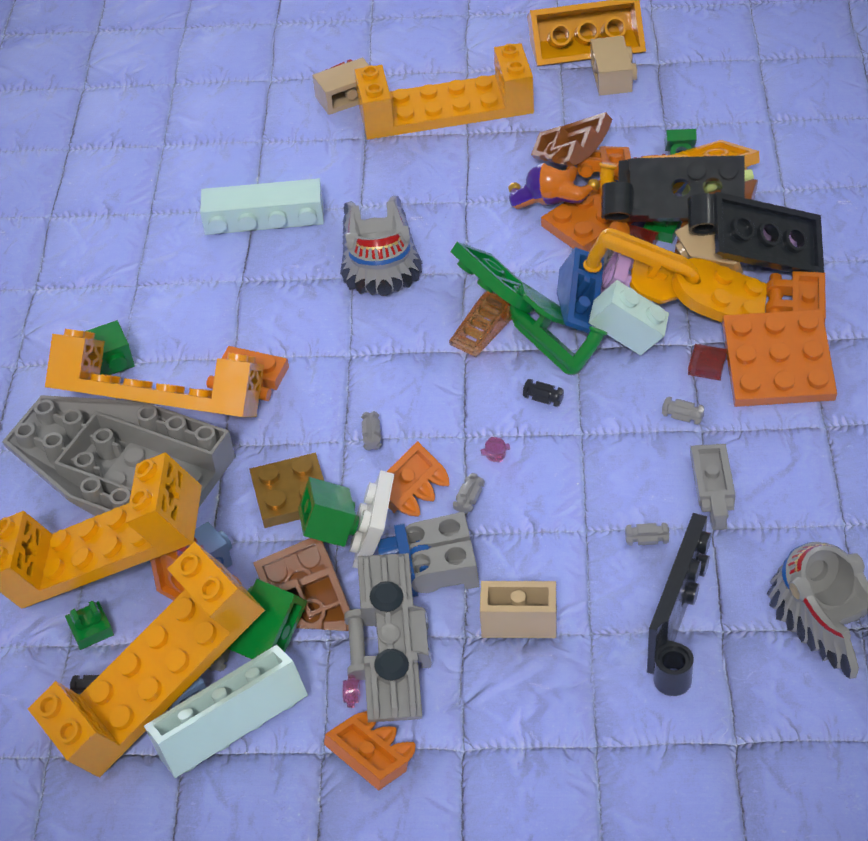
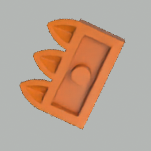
(412, 478)
(370, 750)

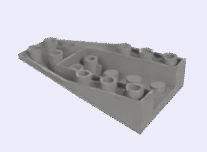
(93, 447)

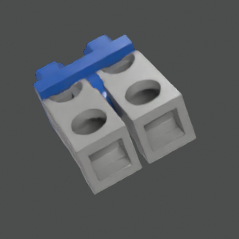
(437, 552)

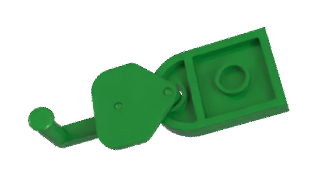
(523, 300)

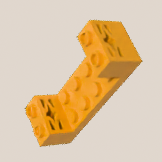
(448, 103)
(77, 362)
(153, 523)
(153, 670)

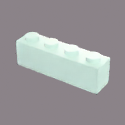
(262, 206)
(226, 711)

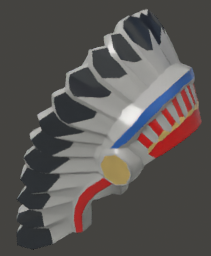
(378, 251)
(817, 595)

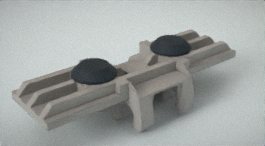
(402, 638)

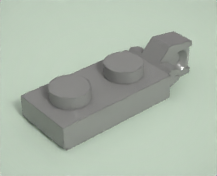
(713, 482)

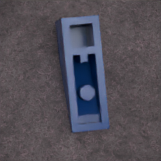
(577, 290)

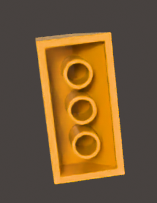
(565, 31)

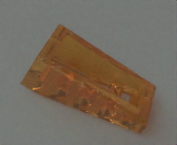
(489, 307)

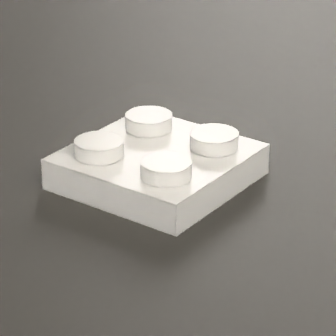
(372, 516)

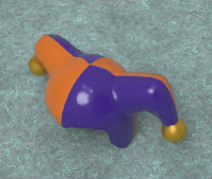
(550, 187)

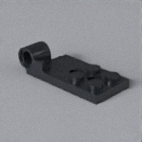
(647, 185)
(740, 235)
(678, 593)

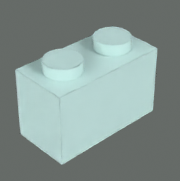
(629, 317)

